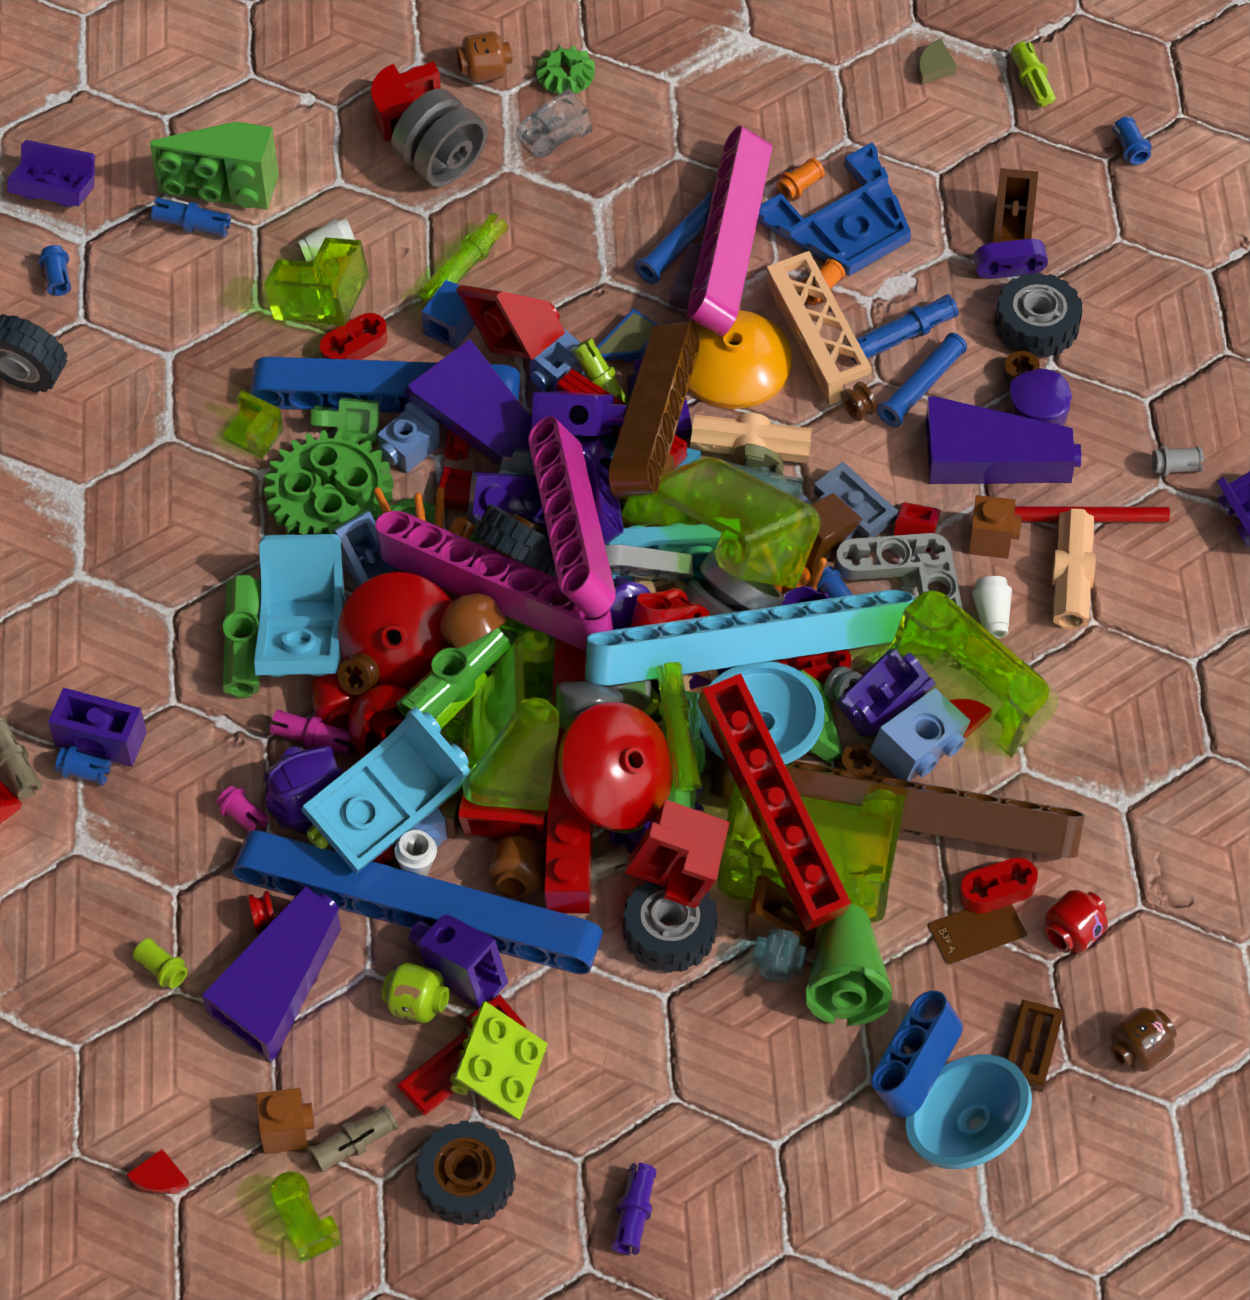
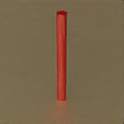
(1100, 513)

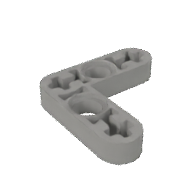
(648, 563)
(922, 568)

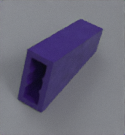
(473, 403)
(995, 447)
(272, 977)

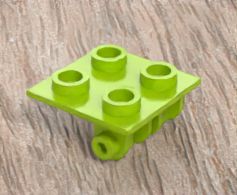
(499, 1061)

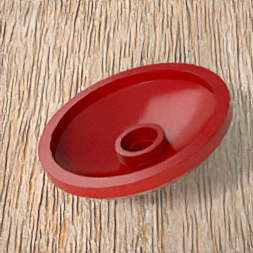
(399, 603)
(598, 771)

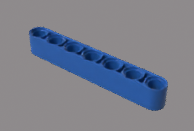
(323, 382)

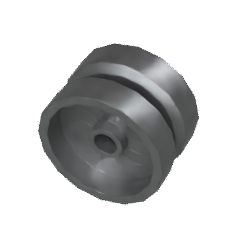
(439, 137)
(727, 594)

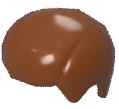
(470, 619)

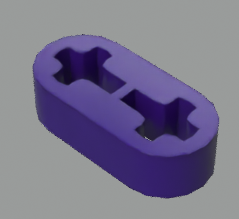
(1010, 258)

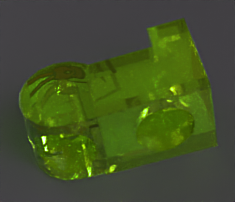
(299, 1219)

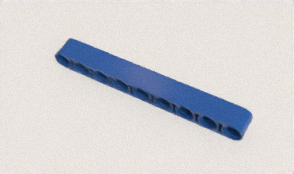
(409, 897)

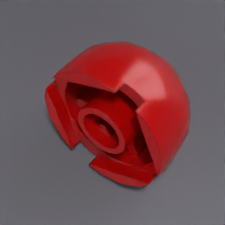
(374, 716)

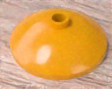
(744, 372)

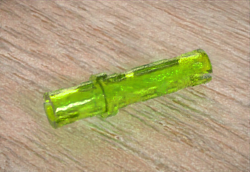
(474, 248)
(676, 715)

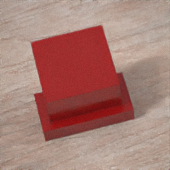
(680, 851)

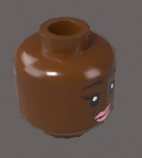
(1143, 1039)

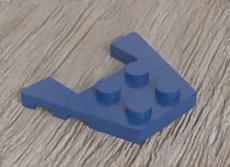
(851, 229)

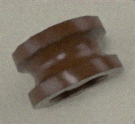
(1016, 360)
(859, 401)
(347, 671)
(859, 750)

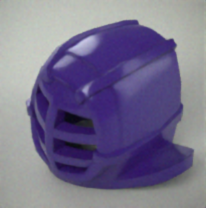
(296, 781)

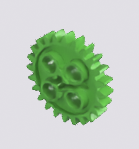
(326, 486)

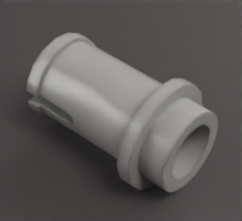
(1177, 460)

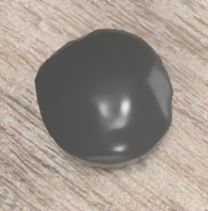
(577, 696)

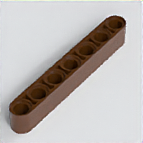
(654, 410)

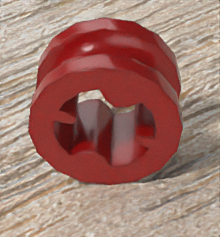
(261, 910)

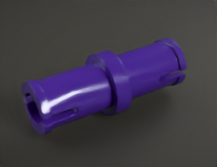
(634, 1209)

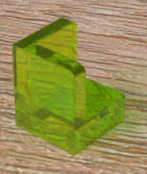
(255, 426)

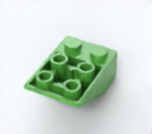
(219, 164)

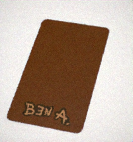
(972, 934)

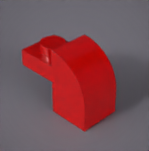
(396, 92)

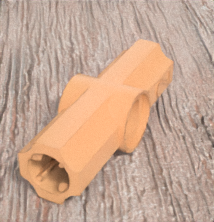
(731, 436)
(1073, 569)

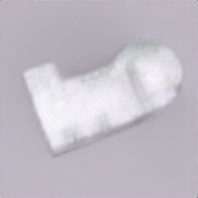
(554, 124)

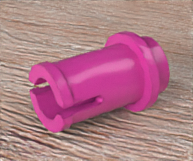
(240, 809)

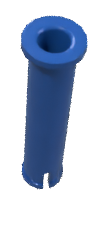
(674, 242)
(921, 380)

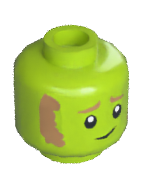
(415, 992)

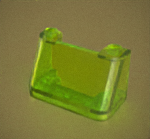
(761, 527)
(939, 625)
(513, 729)
(857, 839)

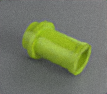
(168, 969)

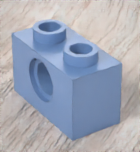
(920, 736)

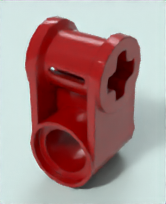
(665, 607)

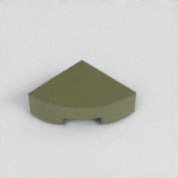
(936, 62)
(755, 458)

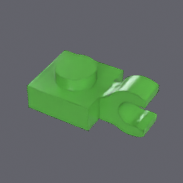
(352, 417)

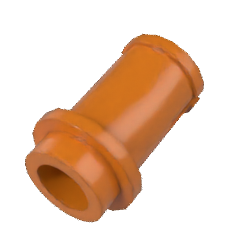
(794, 183)
(832, 273)

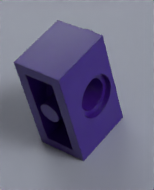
(97, 726)

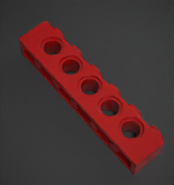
(773, 802)

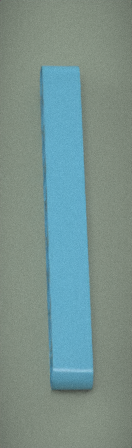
(745, 636)

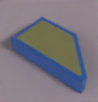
(628, 338)

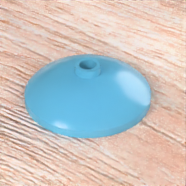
(786, 703)
(971, 1112)

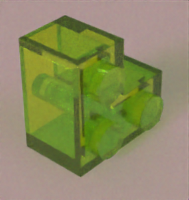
(319, 289)

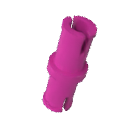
(311, 732)

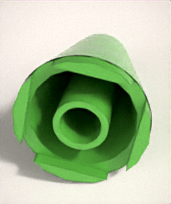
(848, 972)

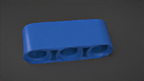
(917, 1054)

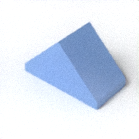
(361, 549)

